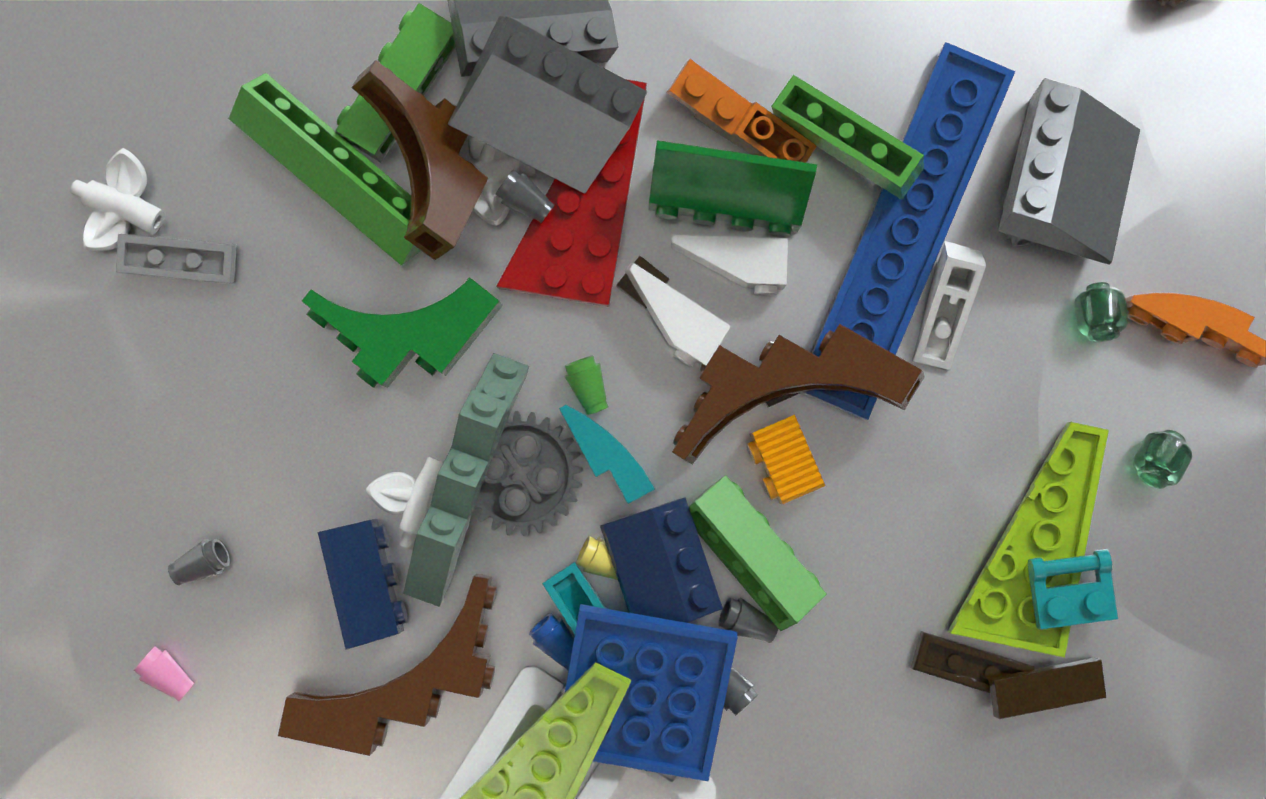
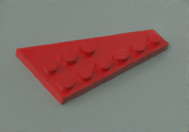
(580, 238)

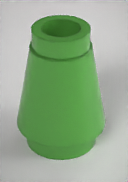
(587, 384)

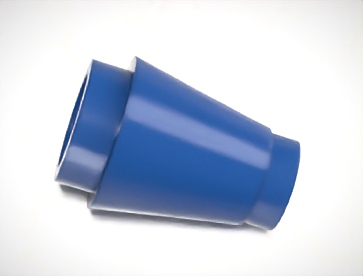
(553, 639)

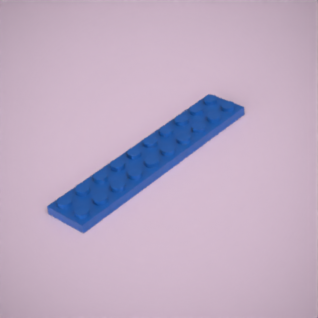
(908, 233)

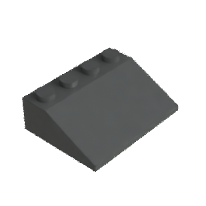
(576, 24)
(546, 104)
(1070, 173)

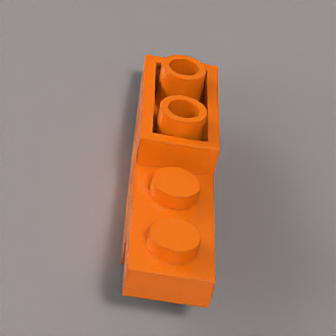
(736, 118)
(1188, 317)

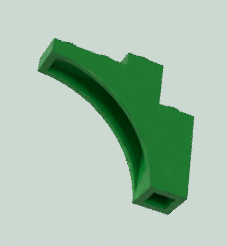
(390, 341)

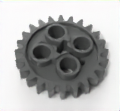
(550, 453)

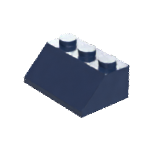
(662, 563)
(362, 582)

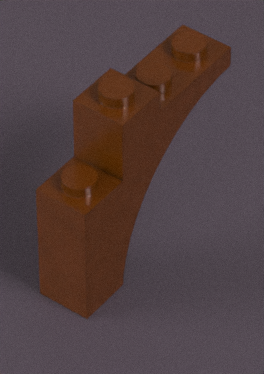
(440, 180)

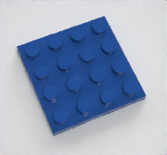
(674, 692)

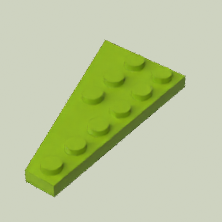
(1047, 525)
(560, 745)

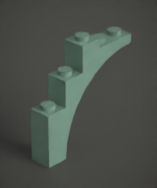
(461, 479)

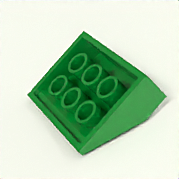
(730, 188)

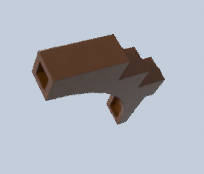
(845, 364)
(355, 719)

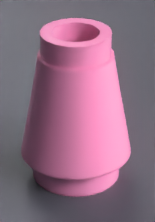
(164, 674)

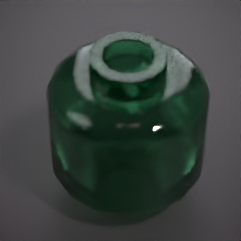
(1101, 312)
(1162, 458)

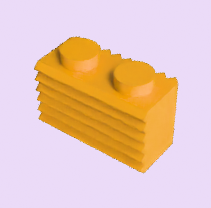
(786, 460)

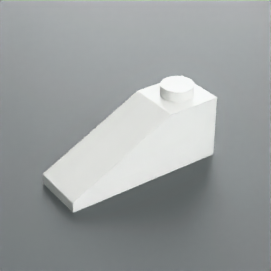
(744, 260)
(949, 304)
(682, 322)

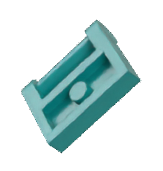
(1073, 602)

